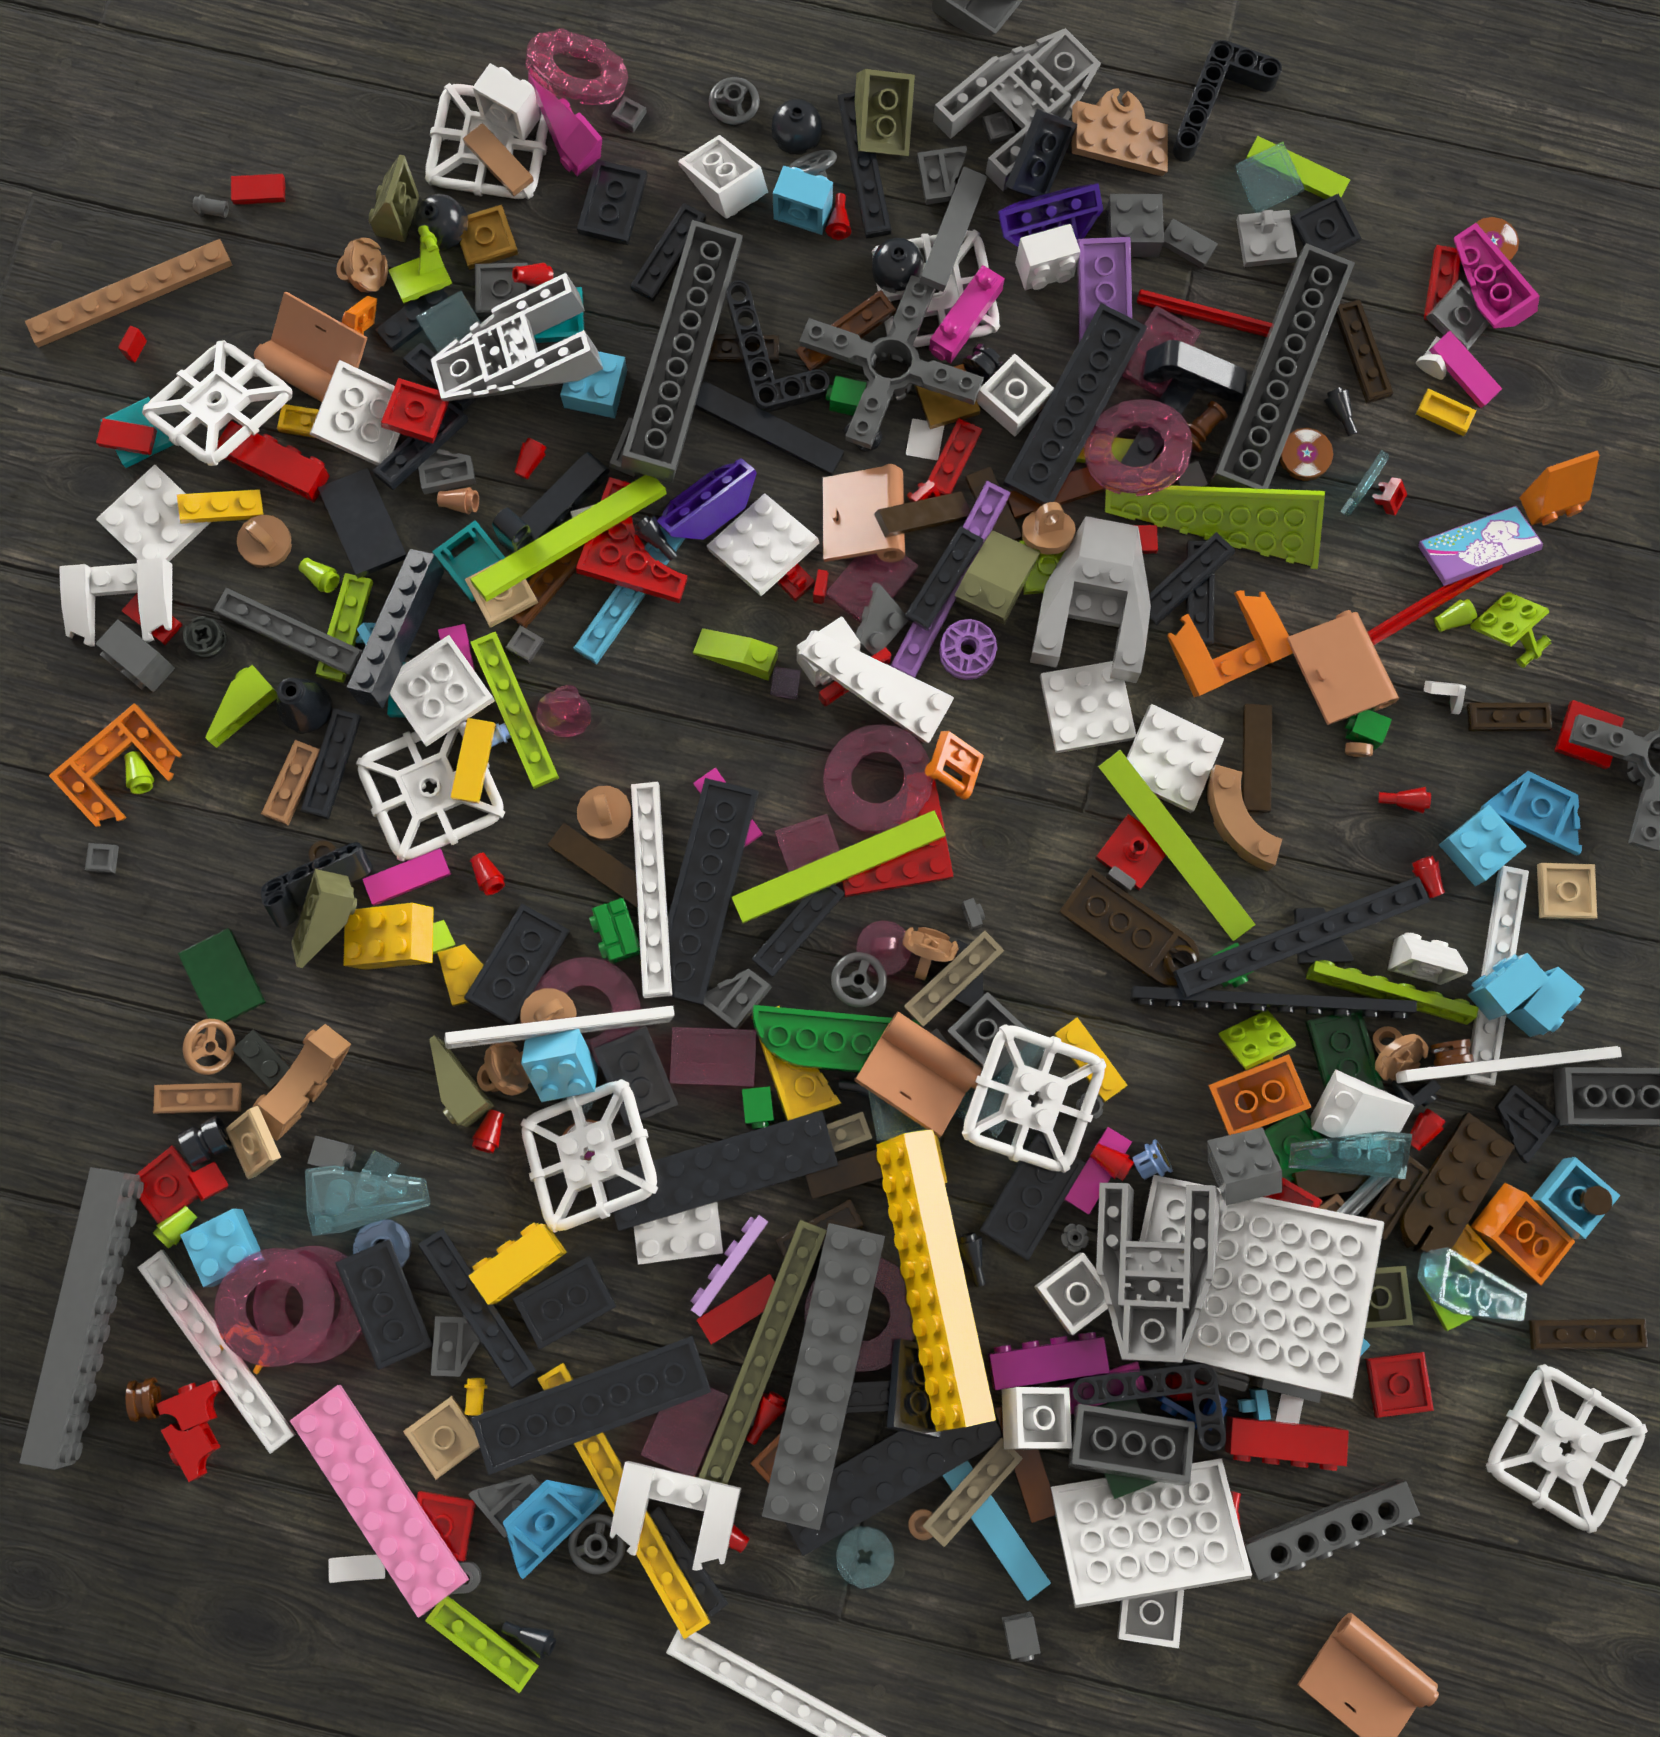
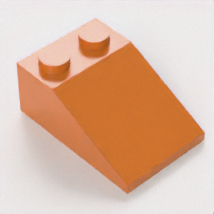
(1561, 489)
(1259, 1096)
(1523, 1233)

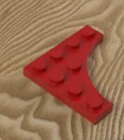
(622, 560)
(917, 867)

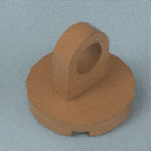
(363, 265)
(1048, 529)
(264, 541)
(604, 813)
(929, 945)
(547, 1005)
(1400, 1054)
(503, 1069)

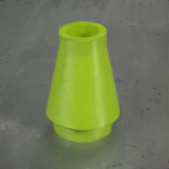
(320, 575)
(1457, 615)
(138, 776)
(170, 1229)

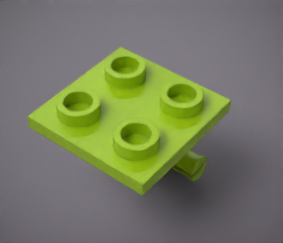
(423, 273)
(1512, 620)
(1257, 1040)

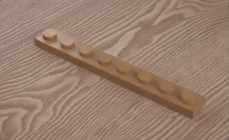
(128, 293)

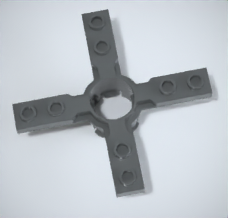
(899, 345)
(1634, 749)

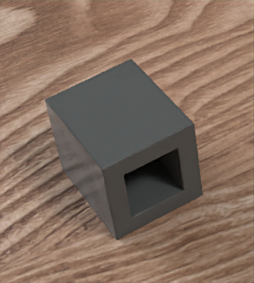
(331, 1152)
(1021, 1636)

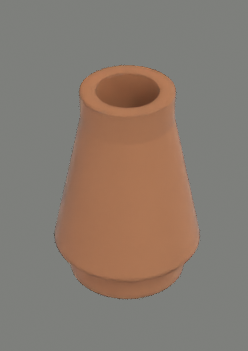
(461, 500)

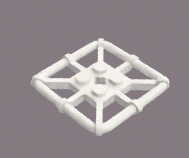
(465, 155)
(944, 301)
(231, 402)
(420, 804)
(1026, 1082)
(604, 1165)
(1584, 1443)

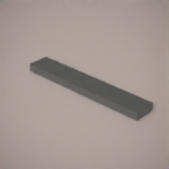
(953, 229)
(288, 631)

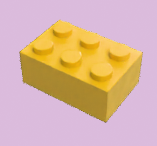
(389, 936)
(516, 1263)

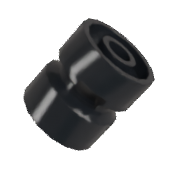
(200, 1143)

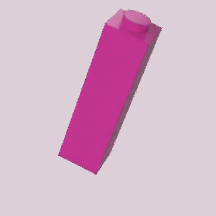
(966, 314)

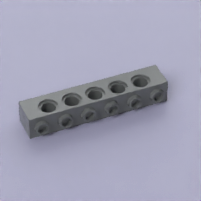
(1401, 1511)

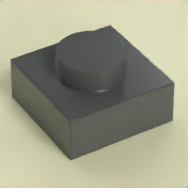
(973, 913)

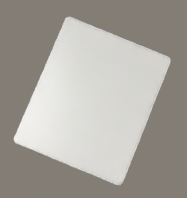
(924, 441)

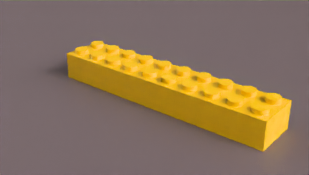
(935, 1281)

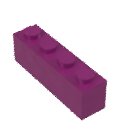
(1048, 1362)

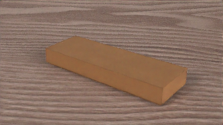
(498, 159)
(291, 783)
(197, 1098)

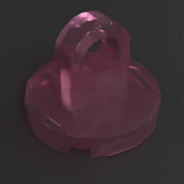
(564, 712)
(885, 943)

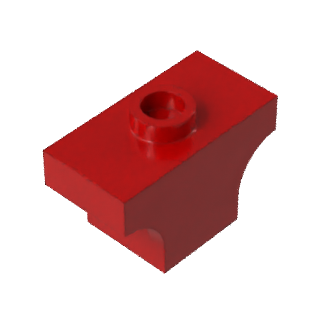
(192, 1405)
(191, 1448)

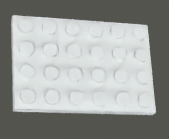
(1150, 1538)

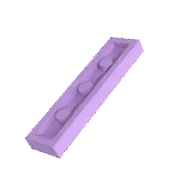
(720, 1274)

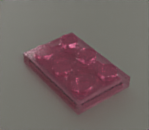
(1161, 328)
(854, 585)
(713, 1057)
(684, 1432)

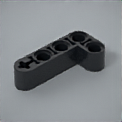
(1195, 368)
(289, 890)

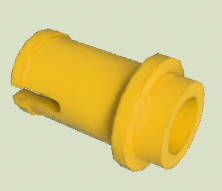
(474, 1396)

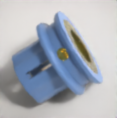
(1152, 1161)

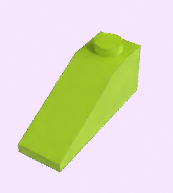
(737, 652)
(242, 702)

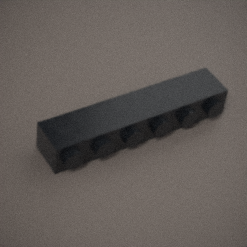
(395, 629)

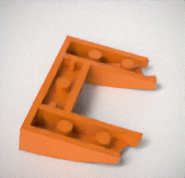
(1207, 673)
(76, 773)

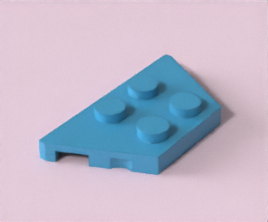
(1540, 810)
(547, 1520)

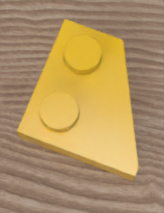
(460, 971)

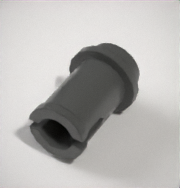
(210, 206)

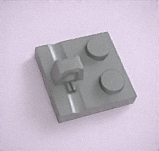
(1266, 238)

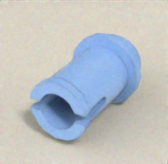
(500, 734)

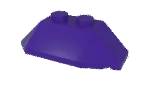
(1067, 206)
(709, 502)

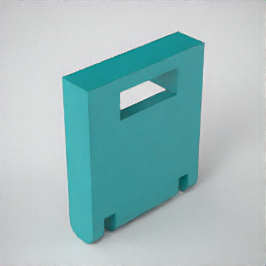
(472, 560)

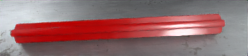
(1204, 313)
(1426, 605)

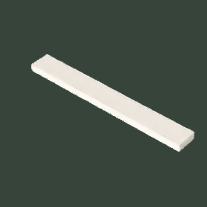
(651, 890)
(1500, 944)
(535, 1029)
(1508, 1064)
(225, 1365)
(765, 1688)

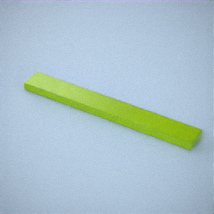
(567, 537)
(1176, 845)
(838, 866)

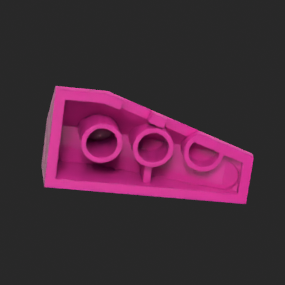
(572, 134)
(1495, 283)

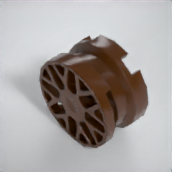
(1458, 1055)
(142, 1399)

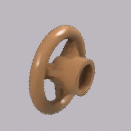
(195, 1044)

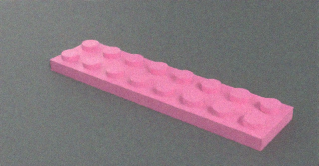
(379, 1500)

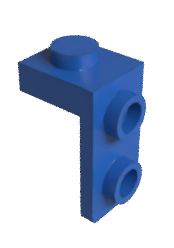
(1173, 1408)

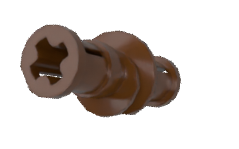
(1203, 425)

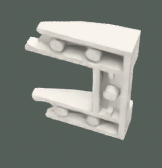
(147, 577)
(714, 1498)

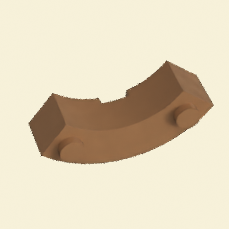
(1234, 821)
(304, 1080)

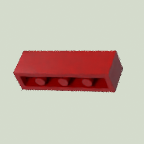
(277, 463)
(1286, 1441)

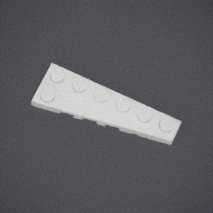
(891, 692)

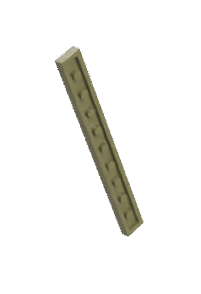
(762, 1353)

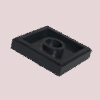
(1326, 226)

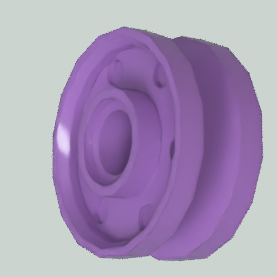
(968, 633)

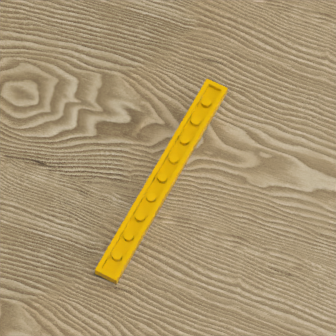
(652, 1548)

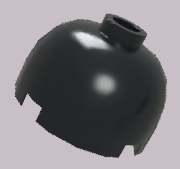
(796, 126)
(444, 219)
(895, 263)

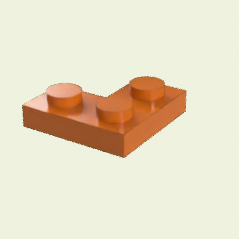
(361, 315)

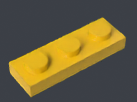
(219, 506)
(1077, 1036)

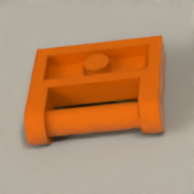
(959, 757)

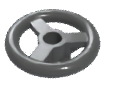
(737, 88)
(816, 162)
(872, 996)
(576, 1552)

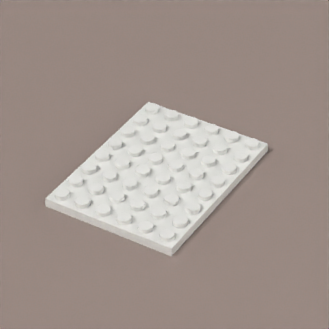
(1283, 1290)

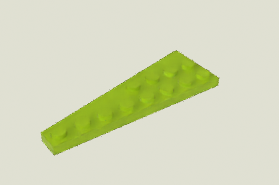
(1257, 519)

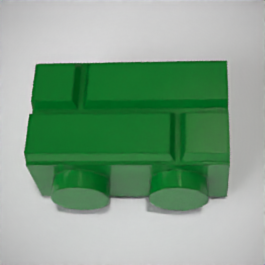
(615, 930)

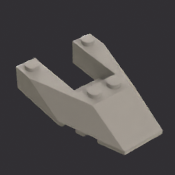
(1030, 78)
(502, 350)
(1099, 583)
(1155, 1286)

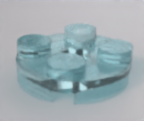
(864, 1574)

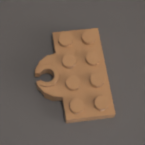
(1120, 134)

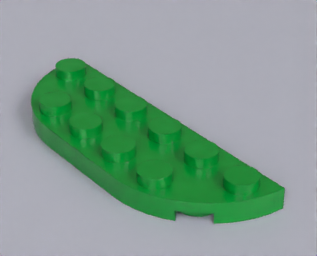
(818, 1037)

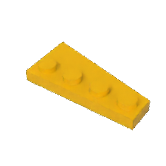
(799, 1088)

